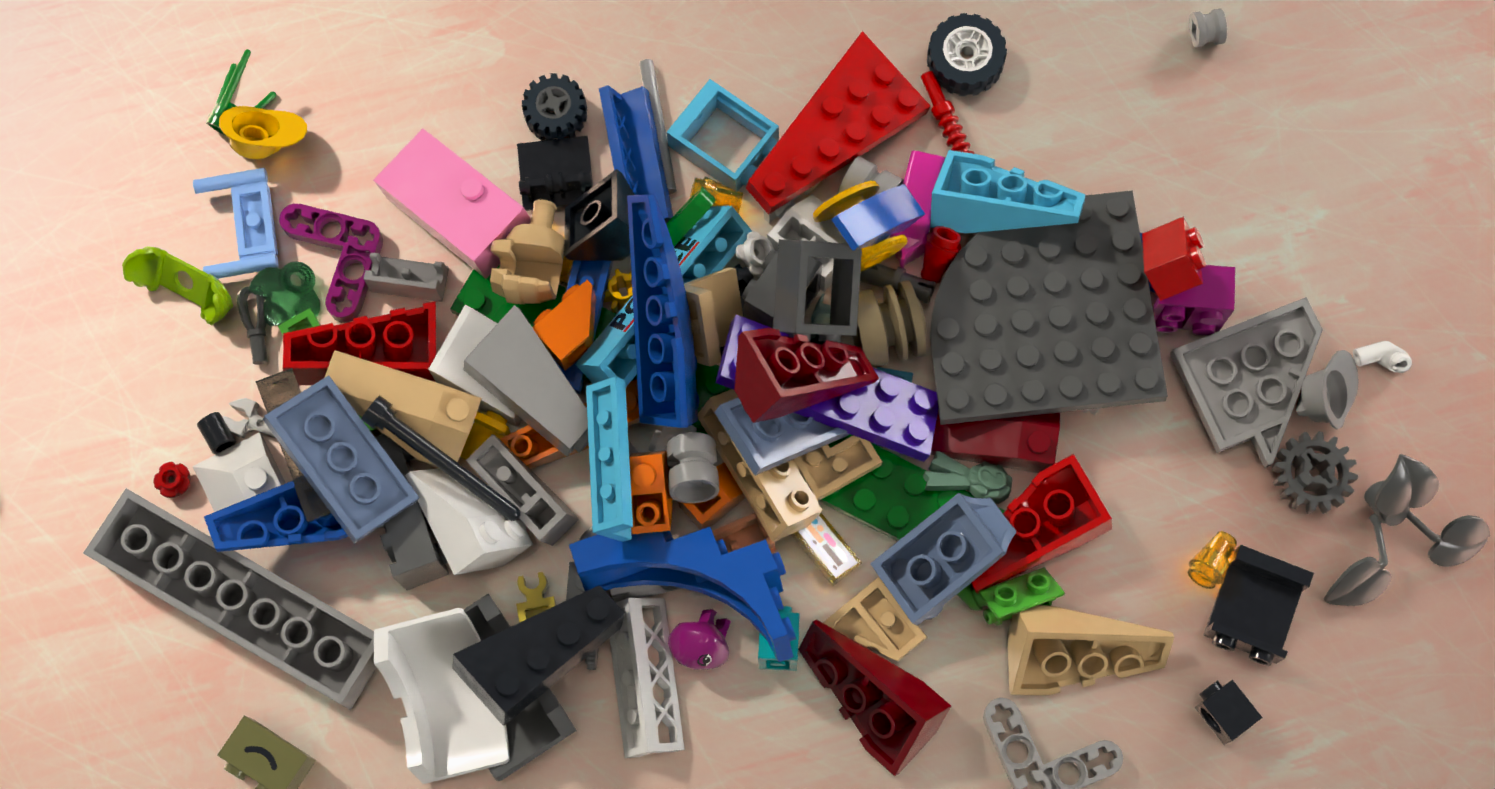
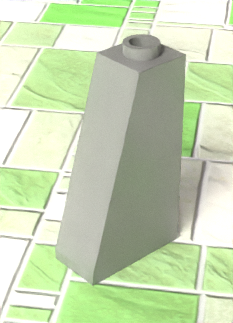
(528, 381)

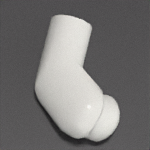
(1385, 354)

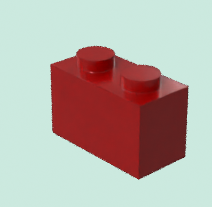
(1173, 258)

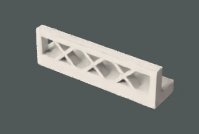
(637, 676)

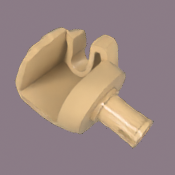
(530, 259)

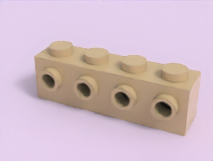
(777, 495)

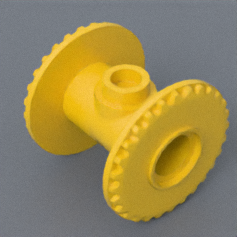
(844, 200)

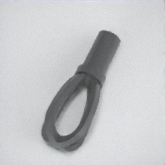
(257, 334)

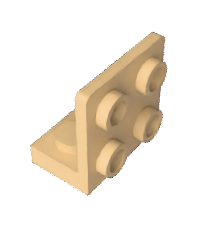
(712, 306)

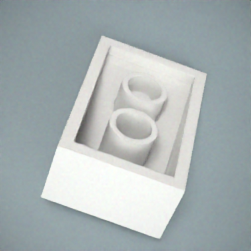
(465, 526)

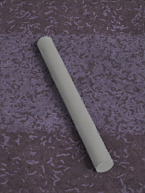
(650, 83)

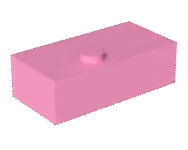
(450, 200)

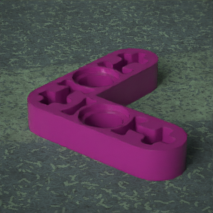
(351, 252)

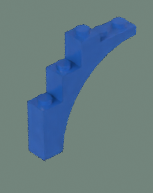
(696, 562)

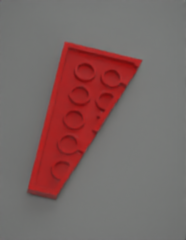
(846, 117)

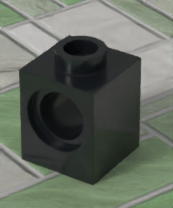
(1227, 710)

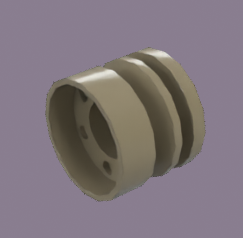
(890, 324)

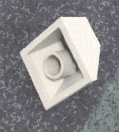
(239, 473)

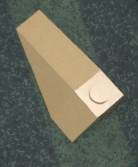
(428, 407)
(1067, 647)

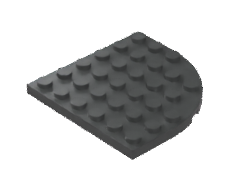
(1048, 319)

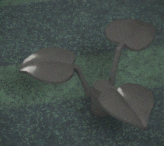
(1407, 487)

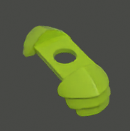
(157, 267)

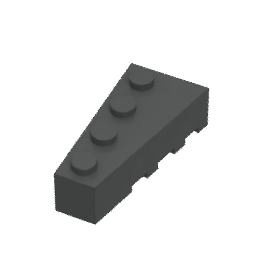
(409, 535)

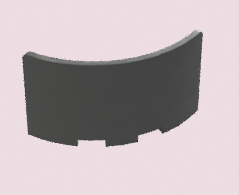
(541, 722)

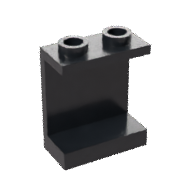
(1256, 605)

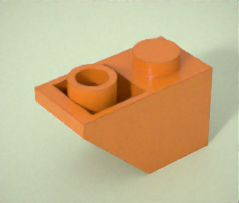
(570, 326)
(650, 492)
(710, 512)

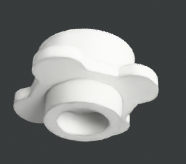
(761, 247)

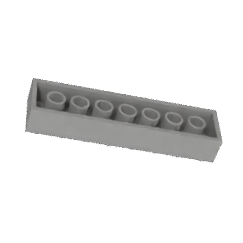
(236, 598)

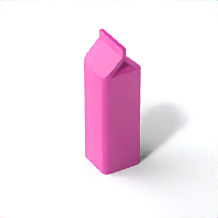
(920, 180)

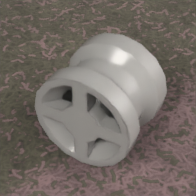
(1208, 28)

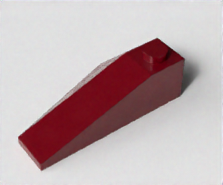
(790, 374)
(1012, 442)
(884, 702)

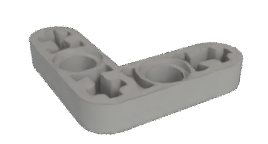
(1046, 773)

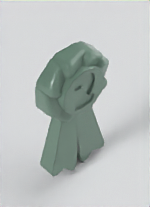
(981, 480)

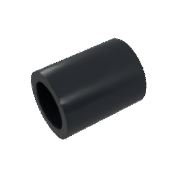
(216, 432)

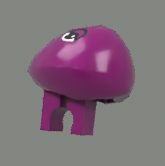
(700, 643)

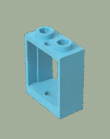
(698, 112)

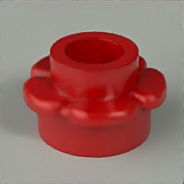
(181, 482)

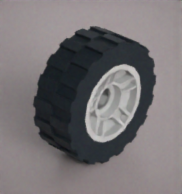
(973, 37)

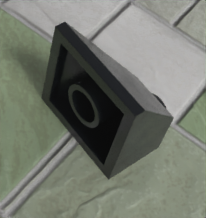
(599, 222)

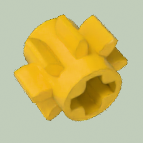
(619, 281)

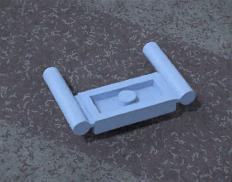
(252, 221)

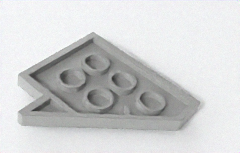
(1250, 376)

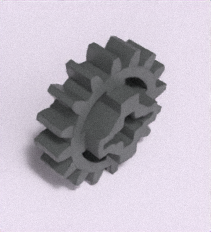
(1324, 485)

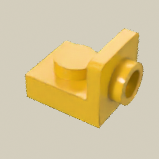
(482, 429)

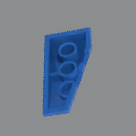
(269, 521)

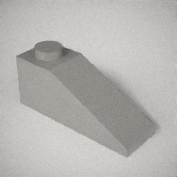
(539, 506)

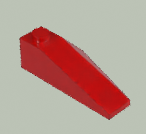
(1050, 519)

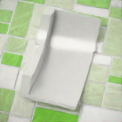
(445, 722)

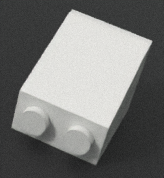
(448, 364)

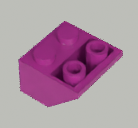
(1199, 308)

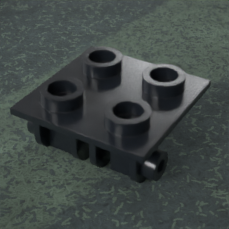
(554, 170)

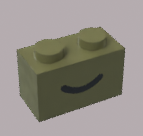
(264, 757)

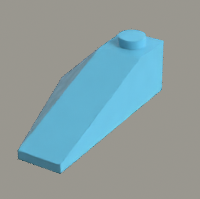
(981, 197)

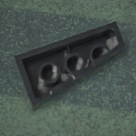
(534, 654)

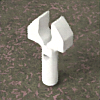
(255, 421)

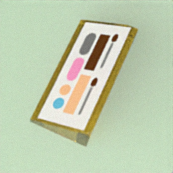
(827, 549)

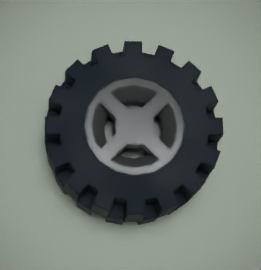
(550, 96)

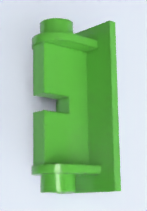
(1019, 594)

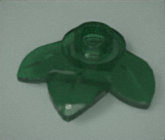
(282, 297)

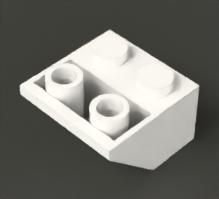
(800, 225)

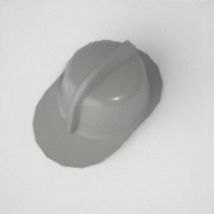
(1331, 391)

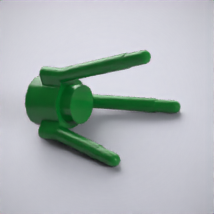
(230, 83)

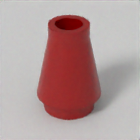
(940, 250)

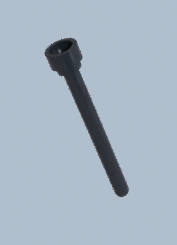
(382, 416)

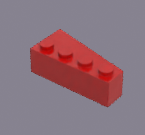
(395, 340)

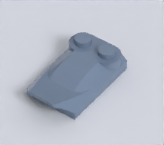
(944, 555)

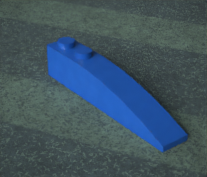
(661, 321)

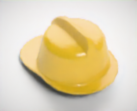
(261, 132)

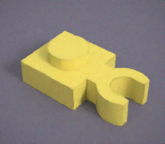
(535, 600)

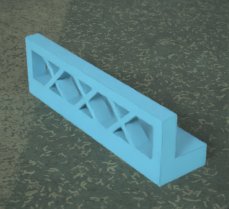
(609, 459)

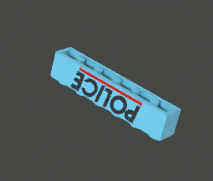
(699, 253)

